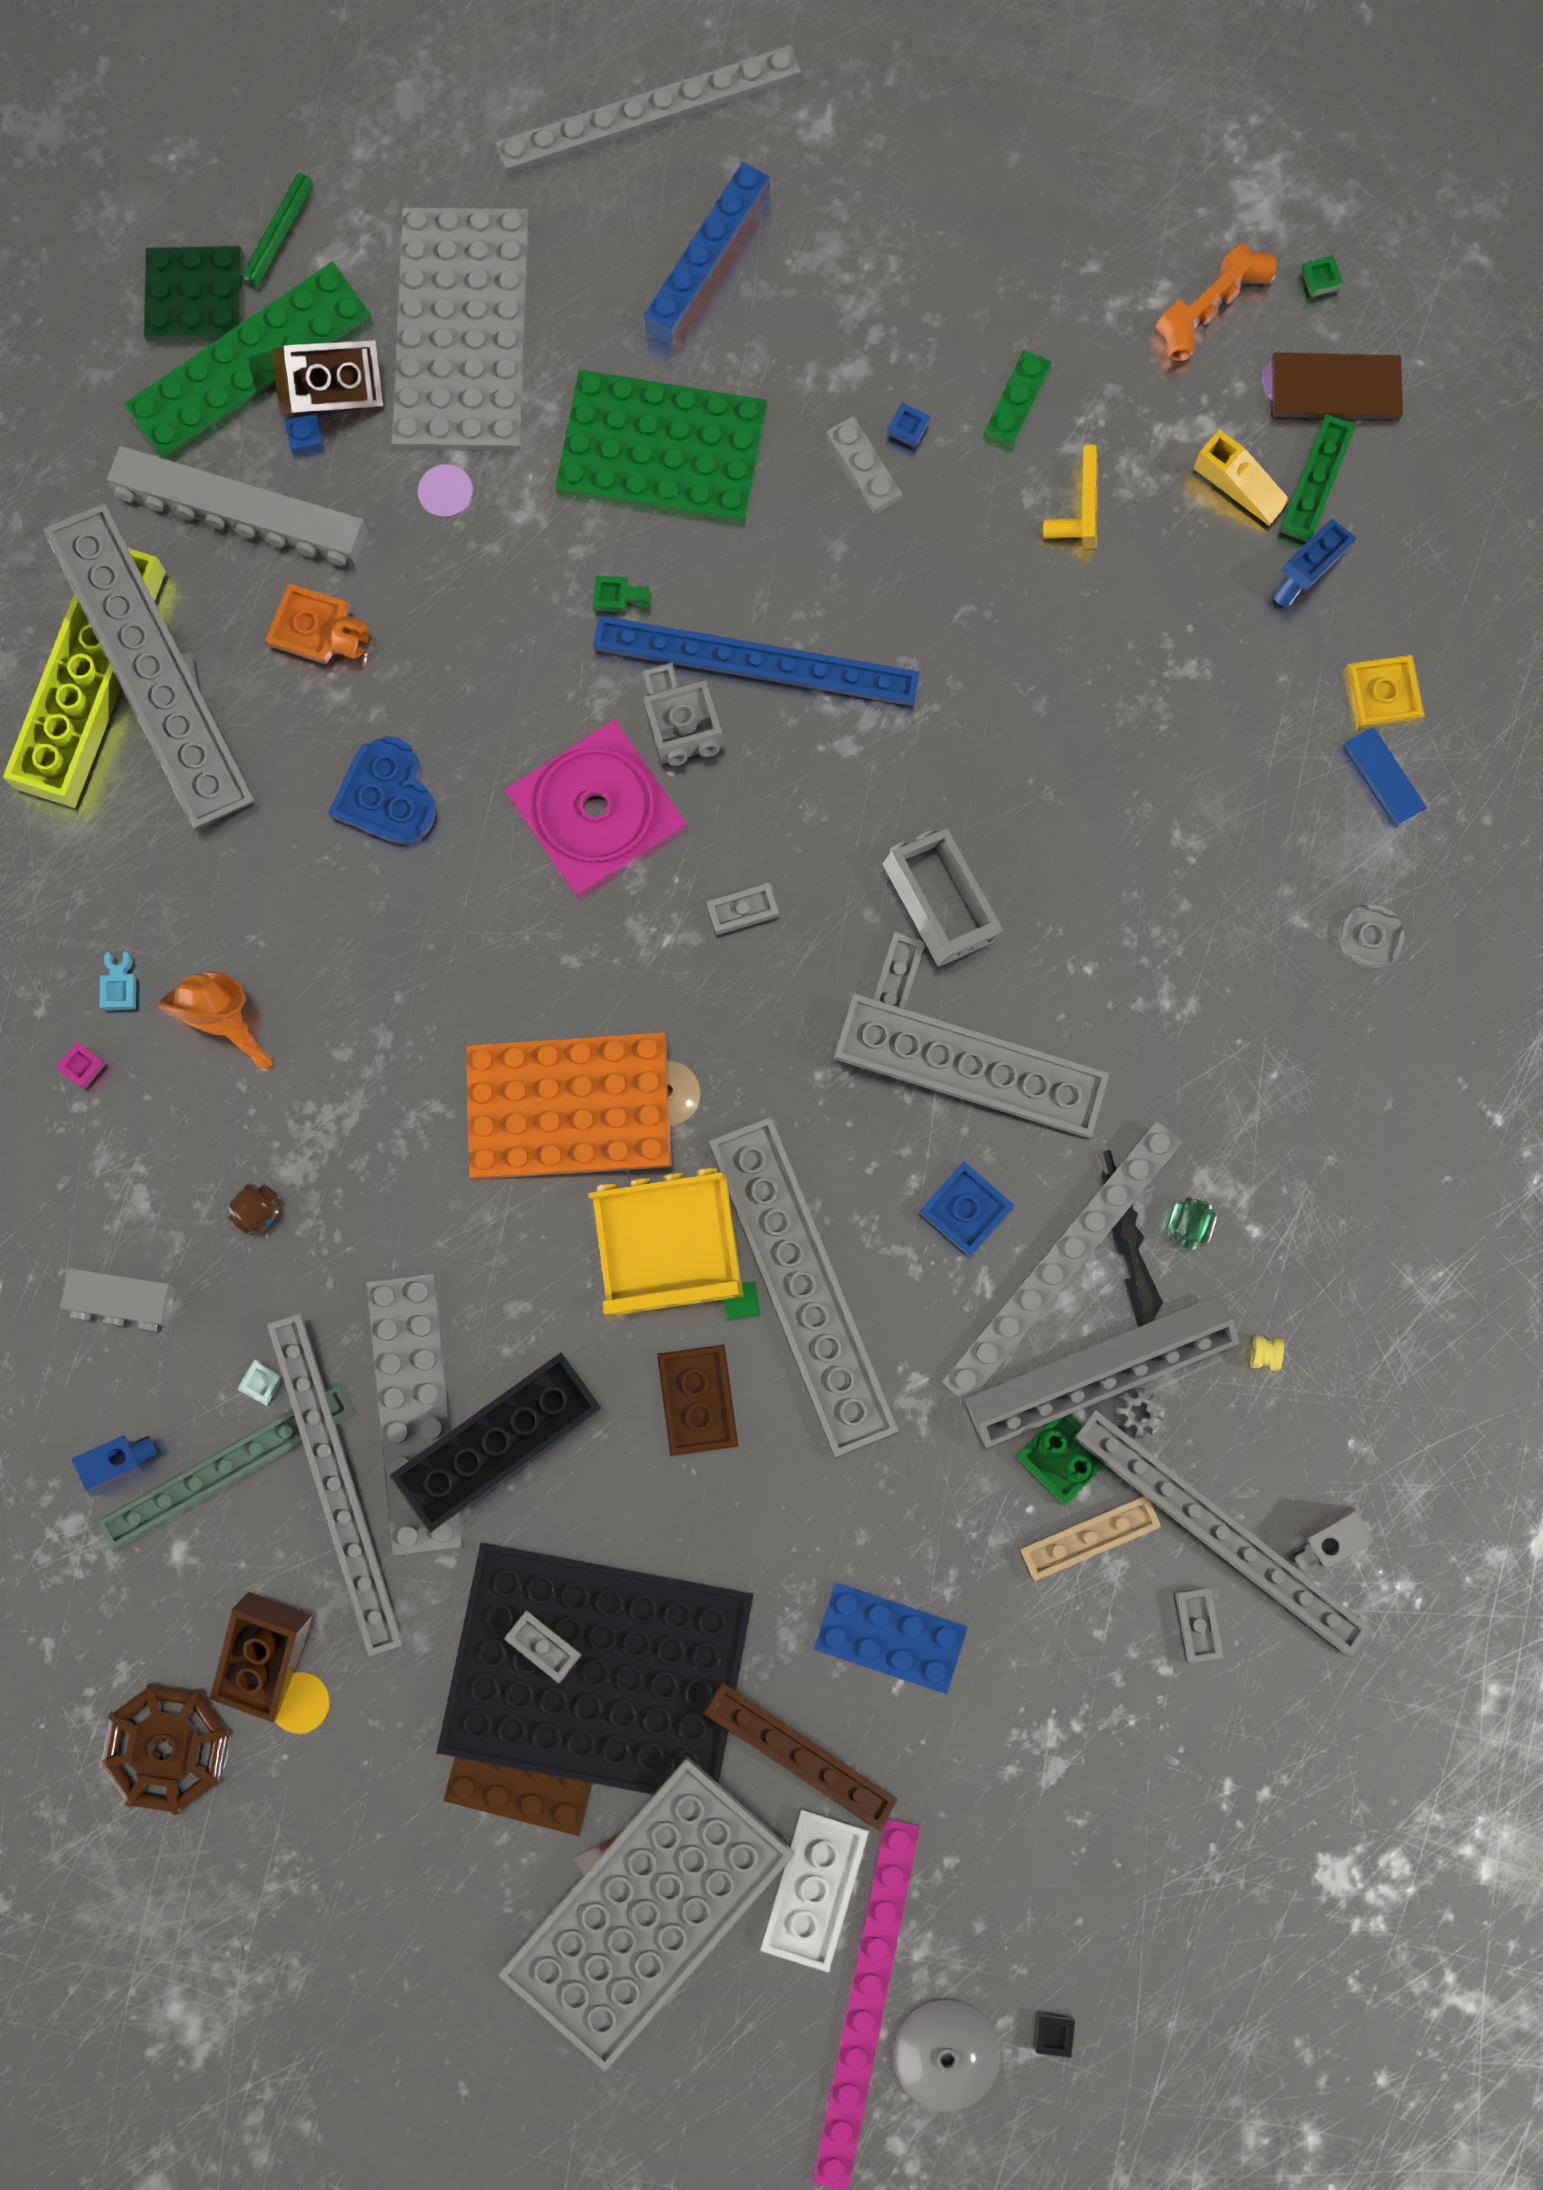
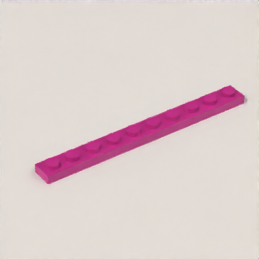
(866, 2005)

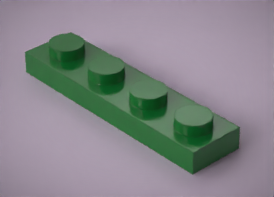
(1317, 478)

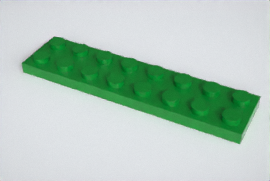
(242, 362)

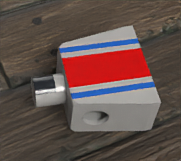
(1350, 1538)

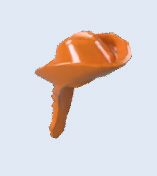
(214, 1005)

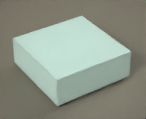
(261, 1382)

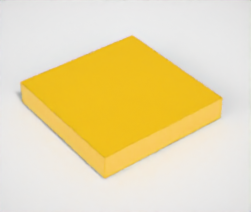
(1385, 691)

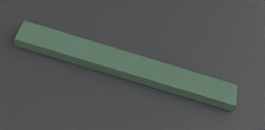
(212, 1475)

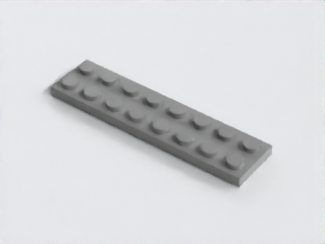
(971, 1065)
(410, 1396)

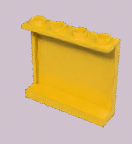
(666, 1242)

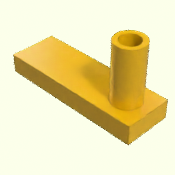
(1087, 525)

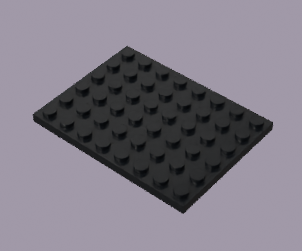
(631, 1699)

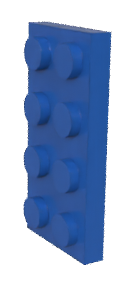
(891, 1638)

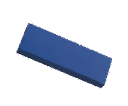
(1385, 776)

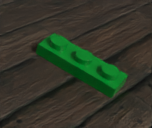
(1017, 398)

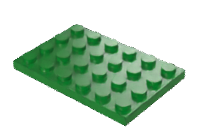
(661, 446)

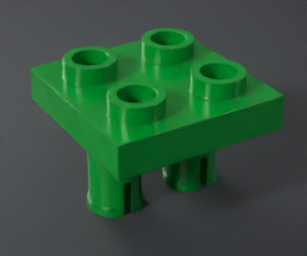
(1060, 1460)

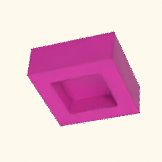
(80, 1065)

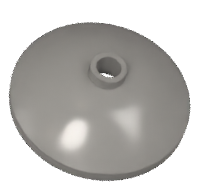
(939, 2029)

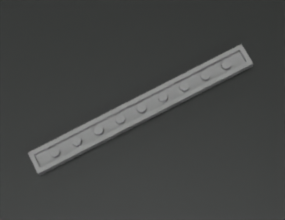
(648, 110)
(1062, 1262)
(335, 1485)
(1222, 1533)

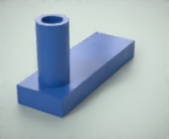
(1313, 560)

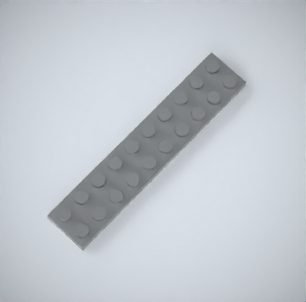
(148, 666)
(803, 1287)

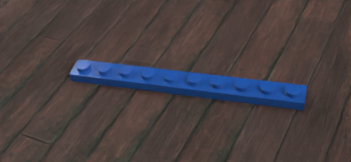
(756, 660)

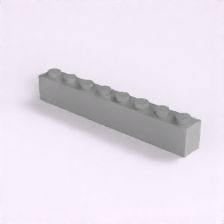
(237, 506)
(1102, 1371)

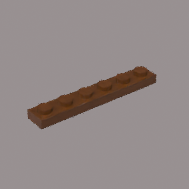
(800, 1756)

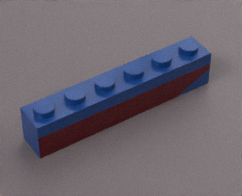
(707, 254)

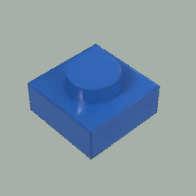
(908, 425)
(304, 434)

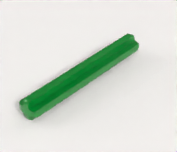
(277, 228)

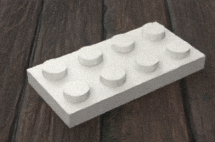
(814, 1890)

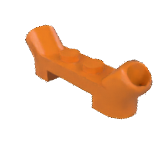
(1238, 268)

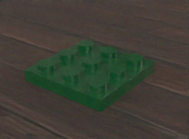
(192, 292)

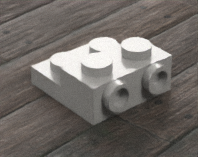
(684, 723)

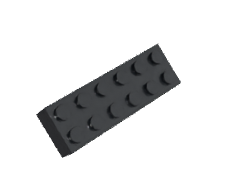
(495, 1442)

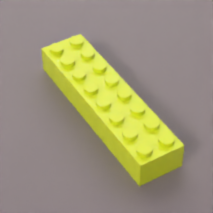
(70, 706)

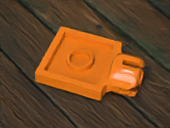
(316, 626)

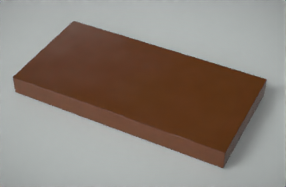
(1337, 385)

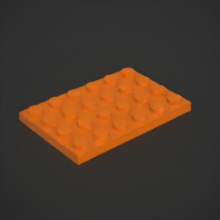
(568, 1106)

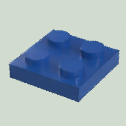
(966, 1209)

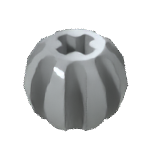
(1148, 1410)

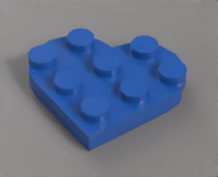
(384, 793)

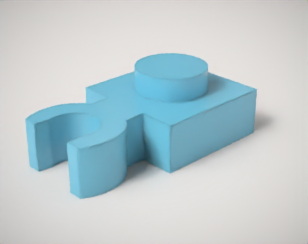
(118, 987)

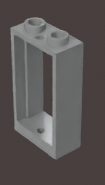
(940, 947)

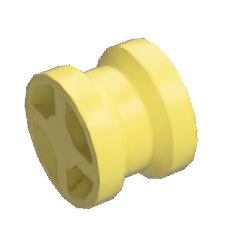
(1267, 1352)

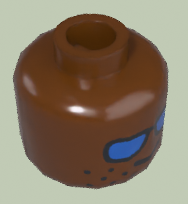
(253, 1208)

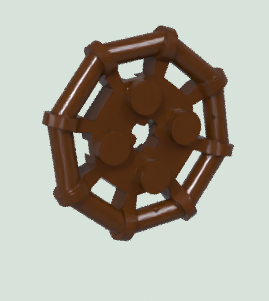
(180, 1735)

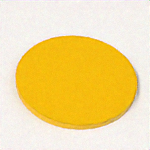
(304, 1704)

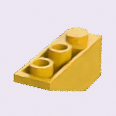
(1241, 477)

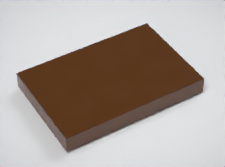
(697, 1400)

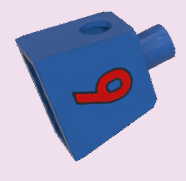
(97, 1467)

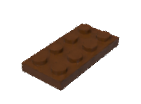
(519, 1794)

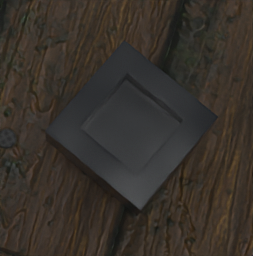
(1054, 2035)

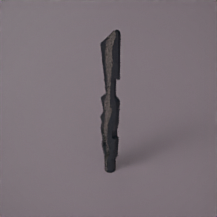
(1128, 1238)

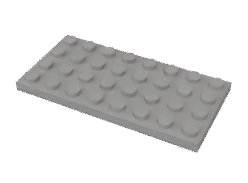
(461, 329)
(646, 1914)

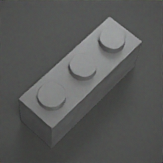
(117, 1299)

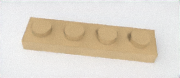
(1090, 1538)

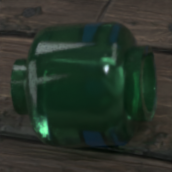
(1193, 1222)

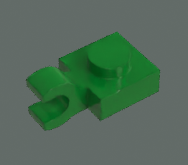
(614, 593)

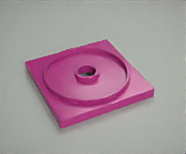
(589, 846)

